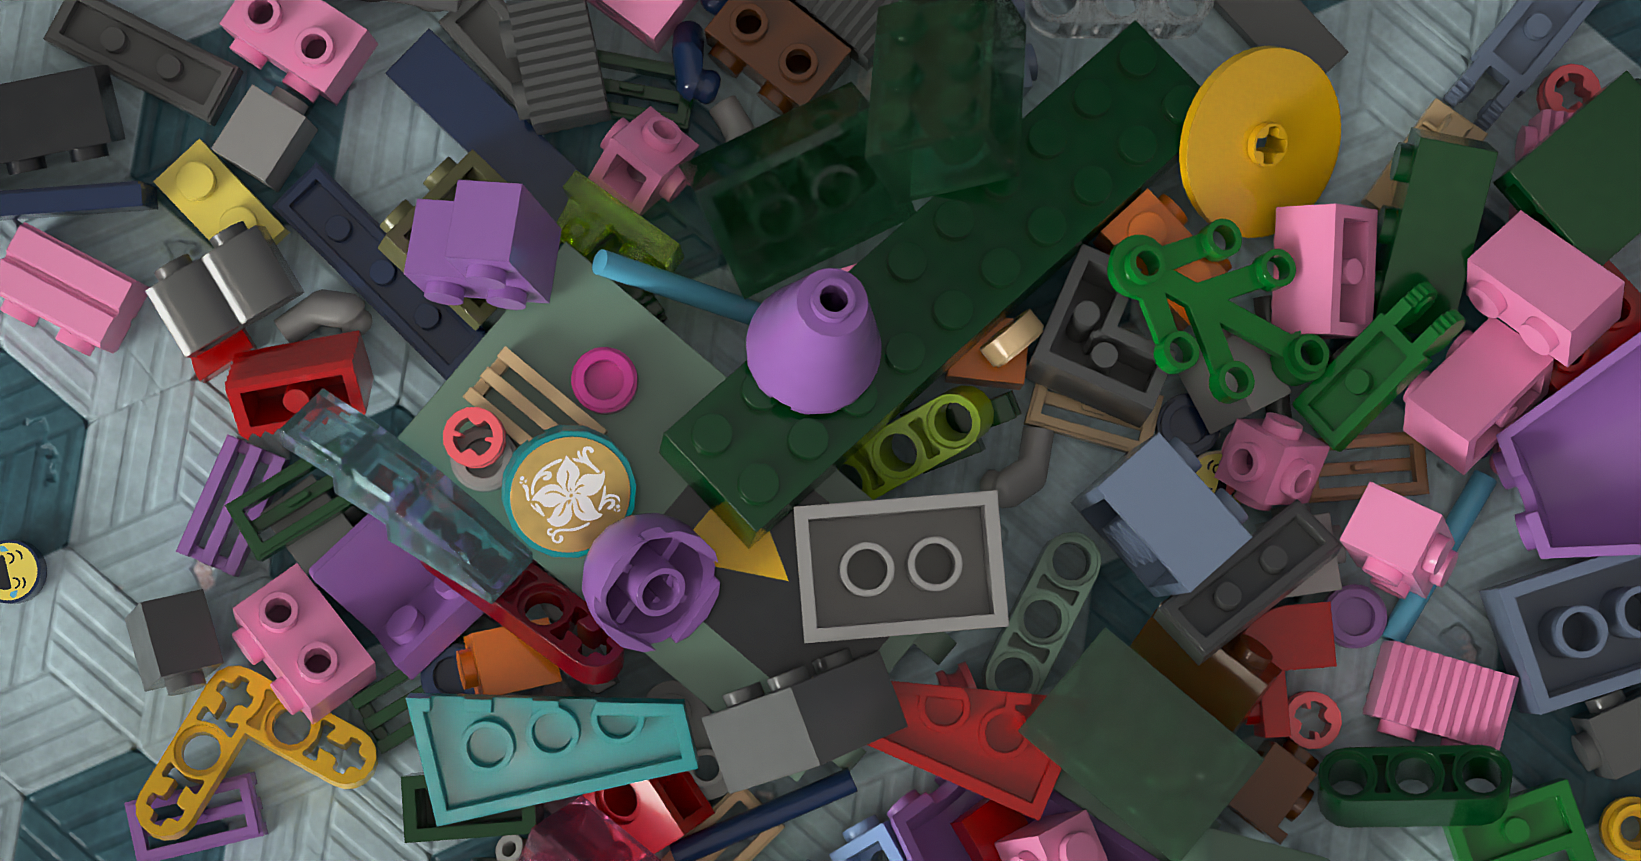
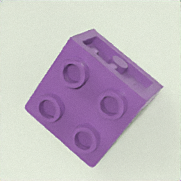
(393, 596)

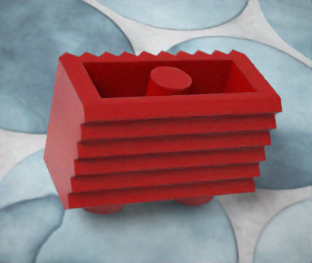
(278, 380)

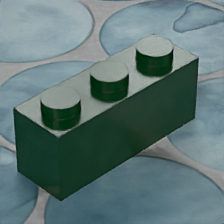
(1431, 220)

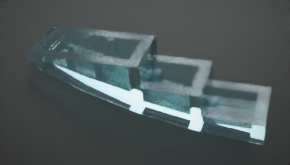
(408, 494)

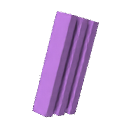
(210, 496)
(249, 806)

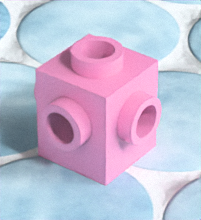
(643, 160)
(1271, 461)

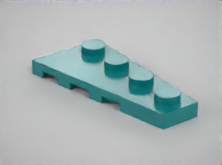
(530, 750)

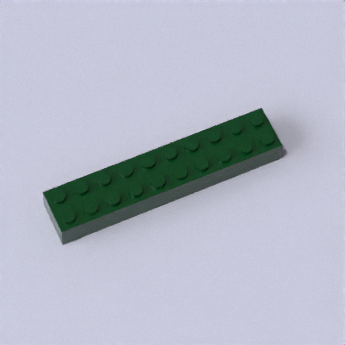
(949, 281)

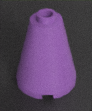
(815, 342)

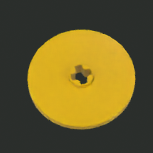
(1250, 98)

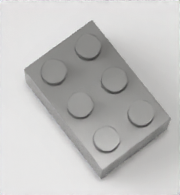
(900, 566)

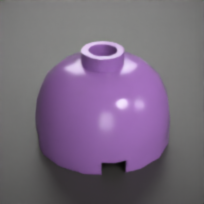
(649, 580)

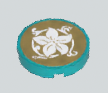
(567, 489)

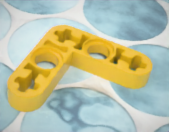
(252, 723)

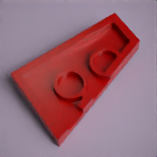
(974, 742)

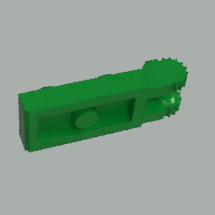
(1375, 368)

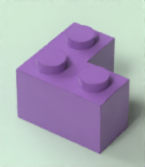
(484, 245)

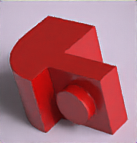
(1298, 639)

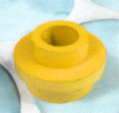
(1610, 828)

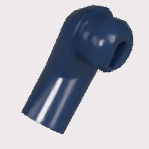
(688, 56)

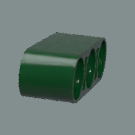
(1439, 767)

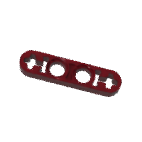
(552, 640)

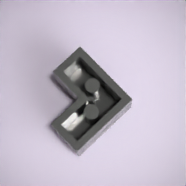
(1087, 352)
(803, 719)

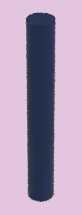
(764, 817)

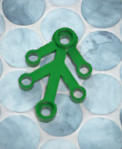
(1210, 308)

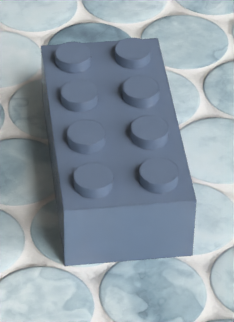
(1164, 516)
(1569, 630)

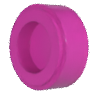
(604, 380)

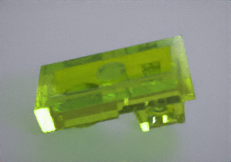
(595, 213)

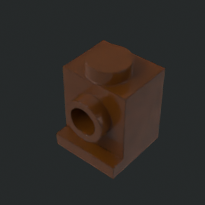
(1276, 788)

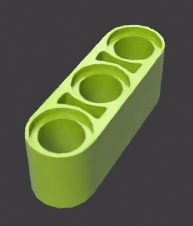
(932, 436)

